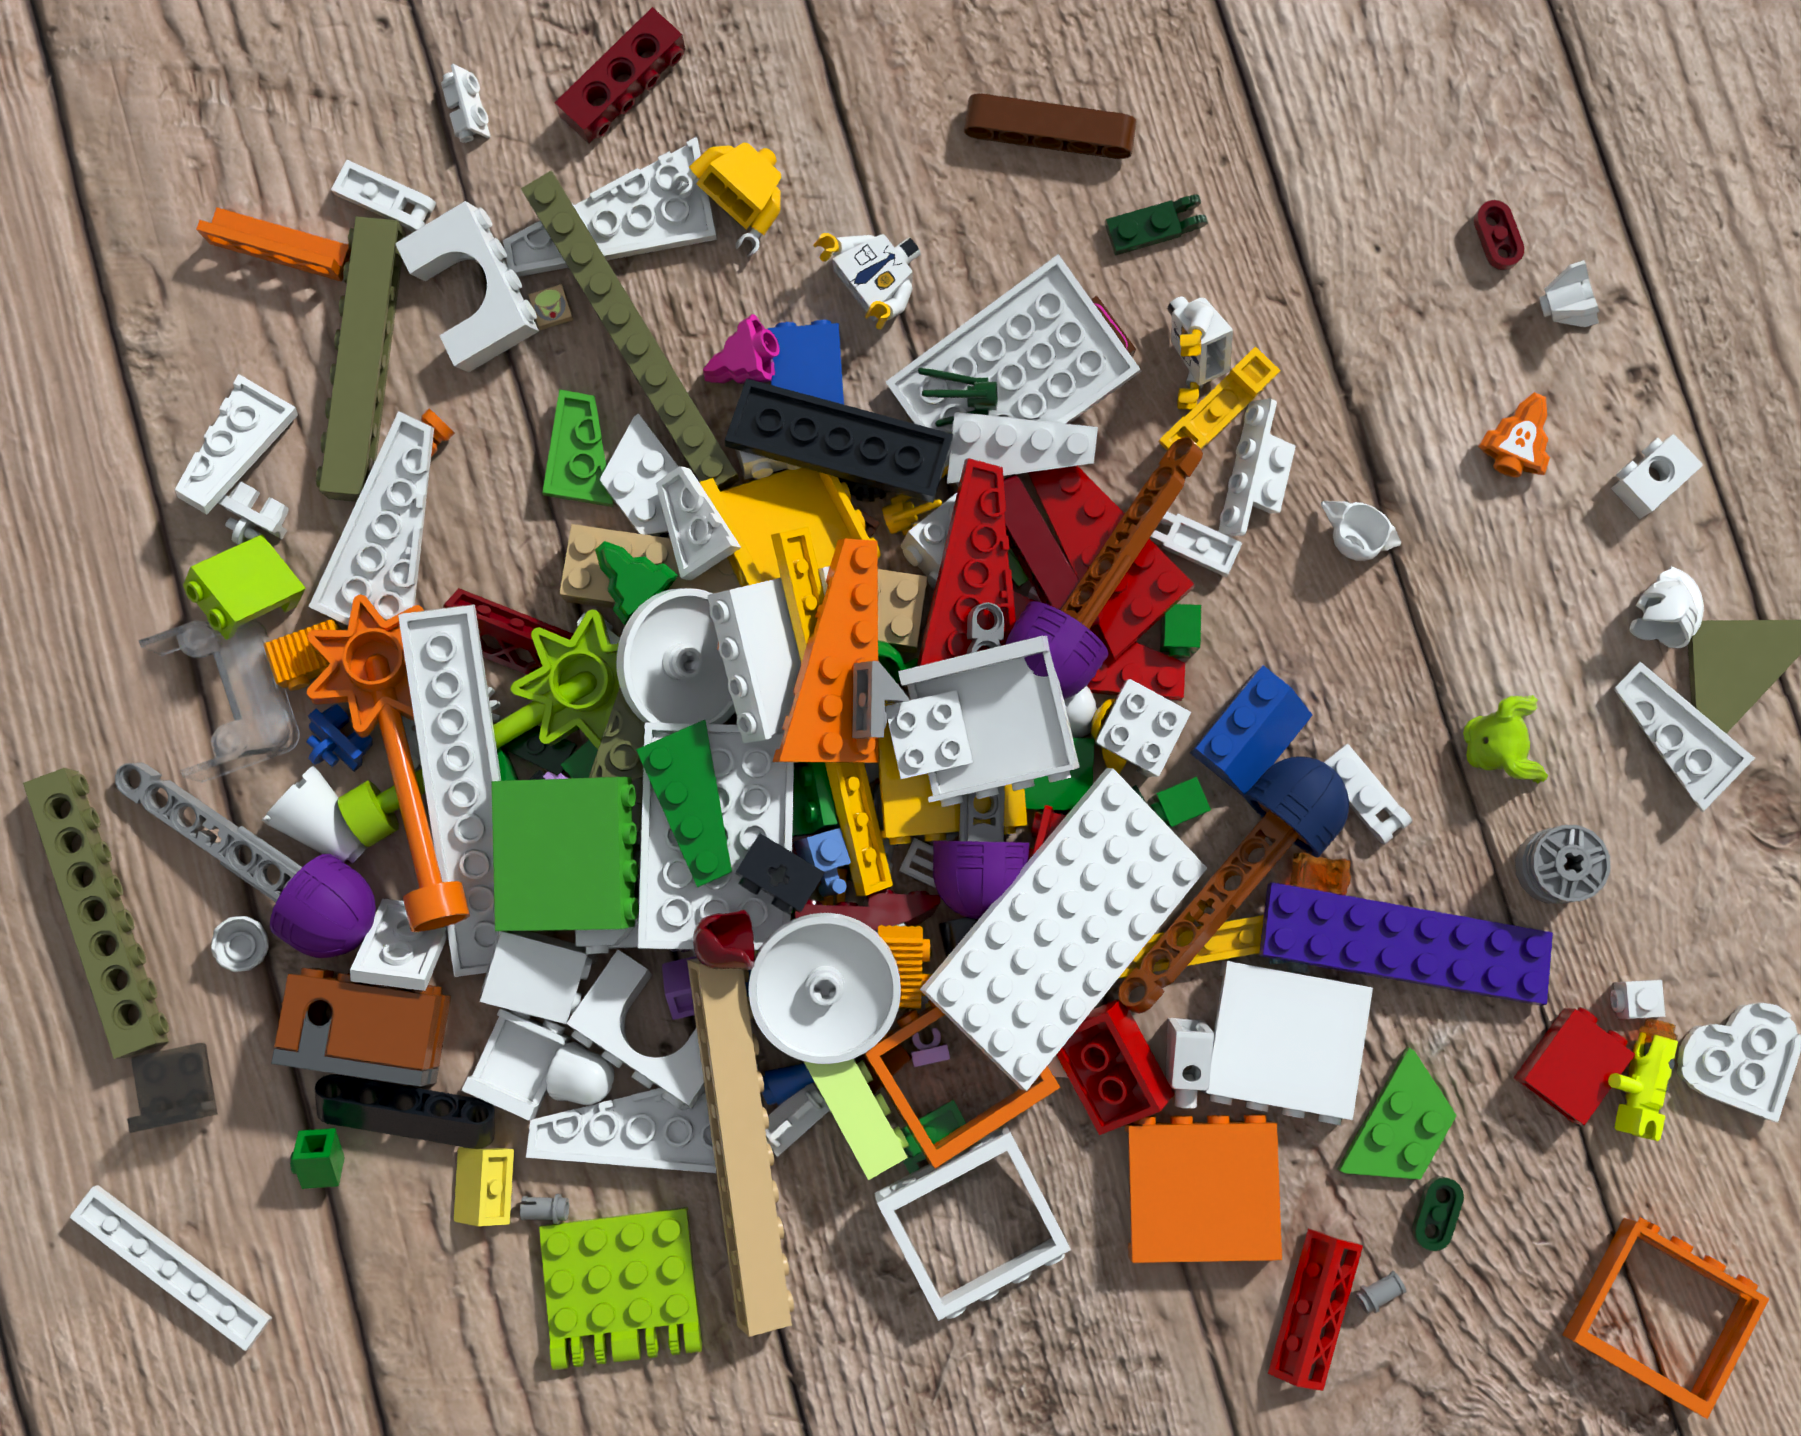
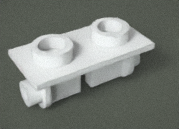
(462, 90)
(795, 1118)

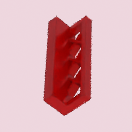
(1311, 1310)

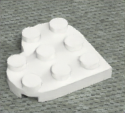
(1745, 1061)

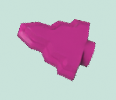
(745, 355)

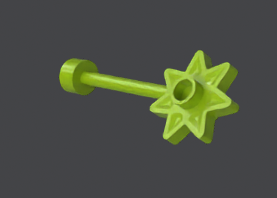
(567, 693)

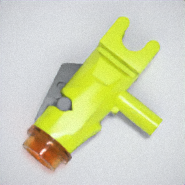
(1646, 1081)

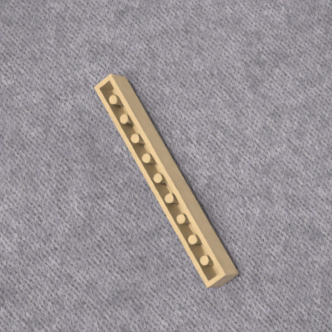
(741, 1148)

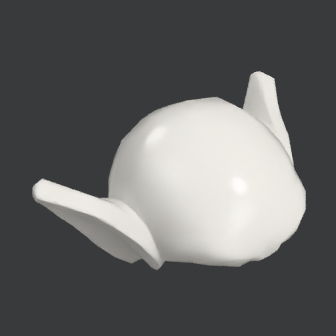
(1360, 529)

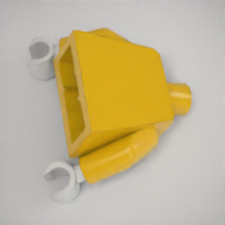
(740, 183)

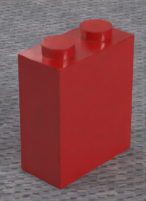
(1574, 1064)

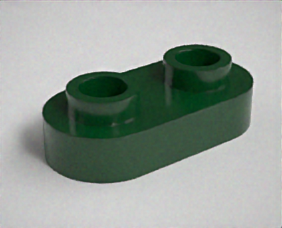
(1441, 1214)

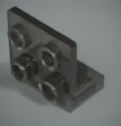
(172, 1087)

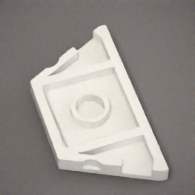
(633, 476)

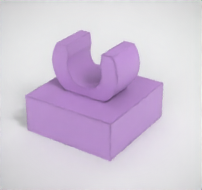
(930, 1052)

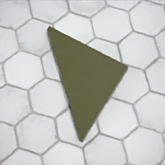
(1738, 663)
(618, 751)

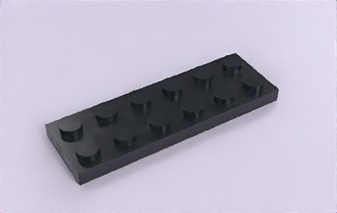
(839, 440)

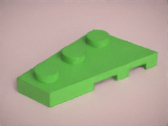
(576, 452)

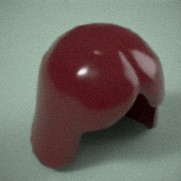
(725, 941)

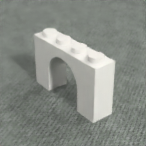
(504, 314)
(602, 1022)

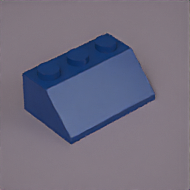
(1252, 731)

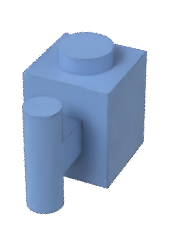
(827, 853)

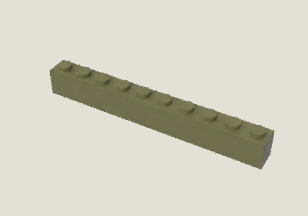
(629, 331)

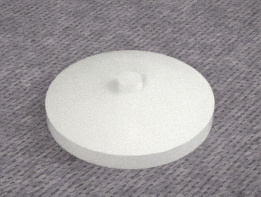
(672, 661)
(824, 988)

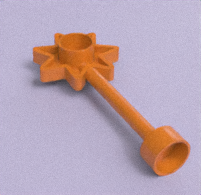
(372, 676)

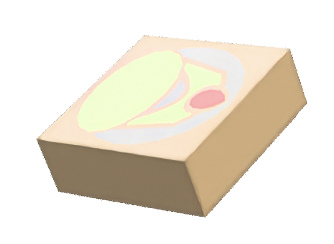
(551, 307)

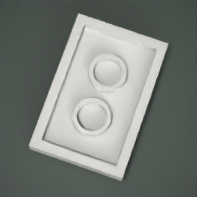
(394, 953)

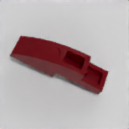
(881, 908)

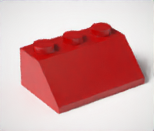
(1114, 1069)

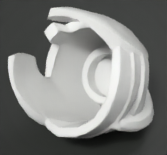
(1670, 609)

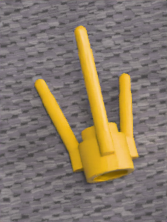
(902, 515)

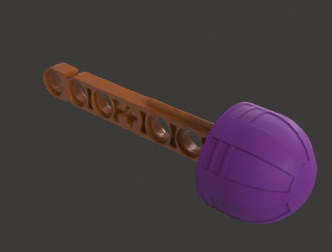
(1073, 647)

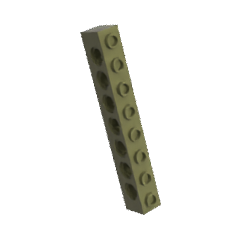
(45, 798)

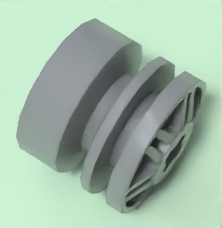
(1542, 861)

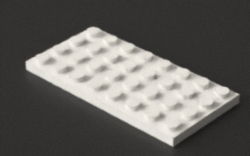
(1064, 929)

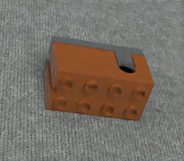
(372, 1028)

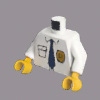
(873, 271)
(1202, 343)

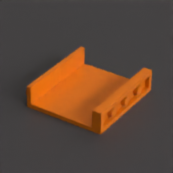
(1204, 1190)

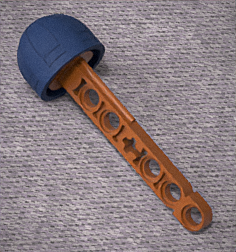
(1299, 805)

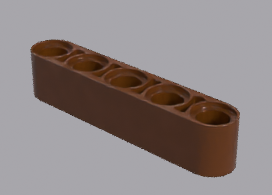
(1050, 126)

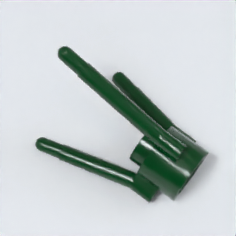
(981, 395)

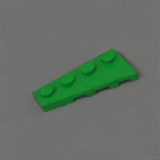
(687, 790)

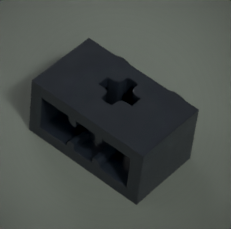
(767, 855)

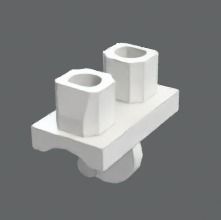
(240, 503)

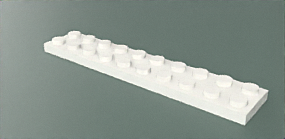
(457, 765)

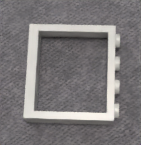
(928, 1179)

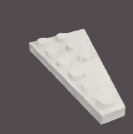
(627, 217)
(385, 530)
(628, 1132)

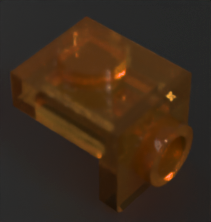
(1320, 873)

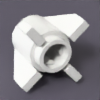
(1571, 298)

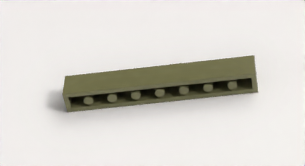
(362, 358)

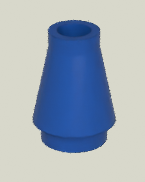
(785, 1082)

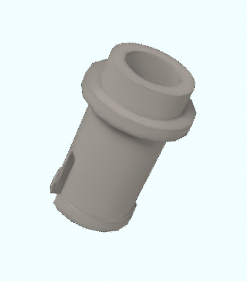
(545, 1208)
(1380, 1292)

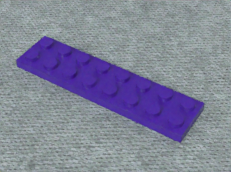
(1406, 944)

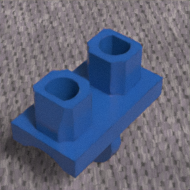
(326, 728)

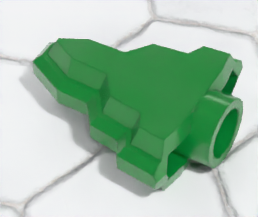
(631, 578)

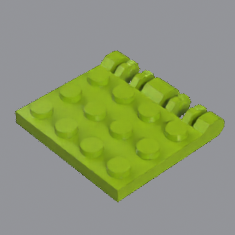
(618, 1280)

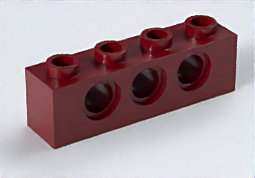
(599, 81)

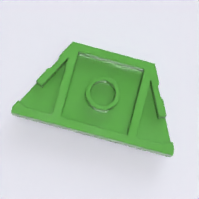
(1402, 1125)

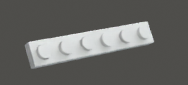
(171, 1267)

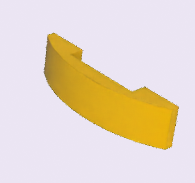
(1224, 401)

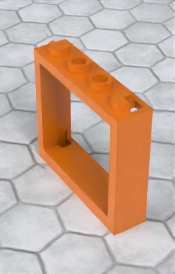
(974, 1129)
(1728, 1346)

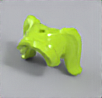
(1507, 740)

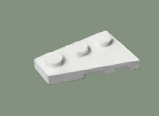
(693, 524)

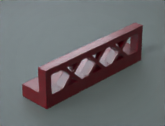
(508, 627)

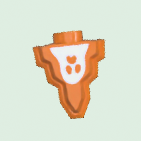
(1519, 440)

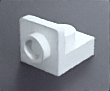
(1638, 999)

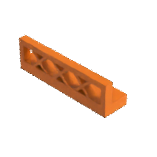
(276, 243)

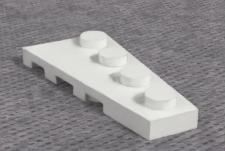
(1018, 444)
(1686, 739)

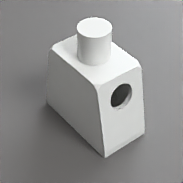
(1188, 1044)

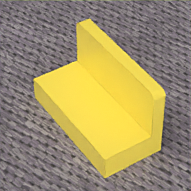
(483, 1186)

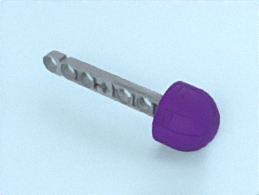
(980, 864)
(317, 907)

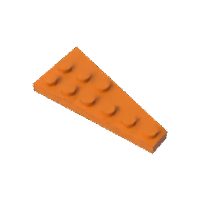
(844, 635)

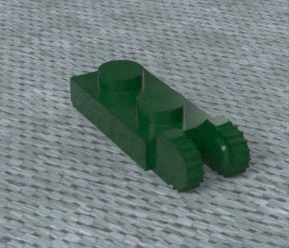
(1153, 224)

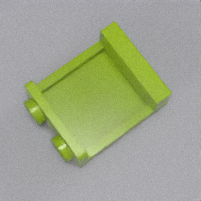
(242, 585)

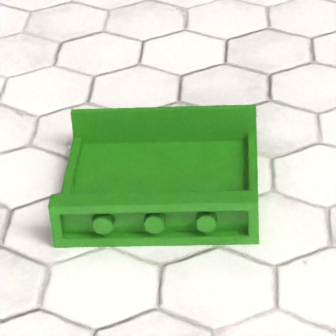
(564, 854)

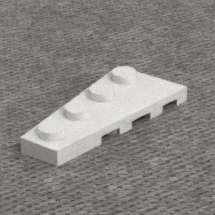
(241, 434)

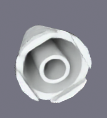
(313, 817)

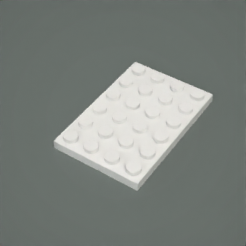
(1038, 344)
(753, 800)

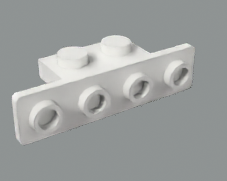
(1258, 470)

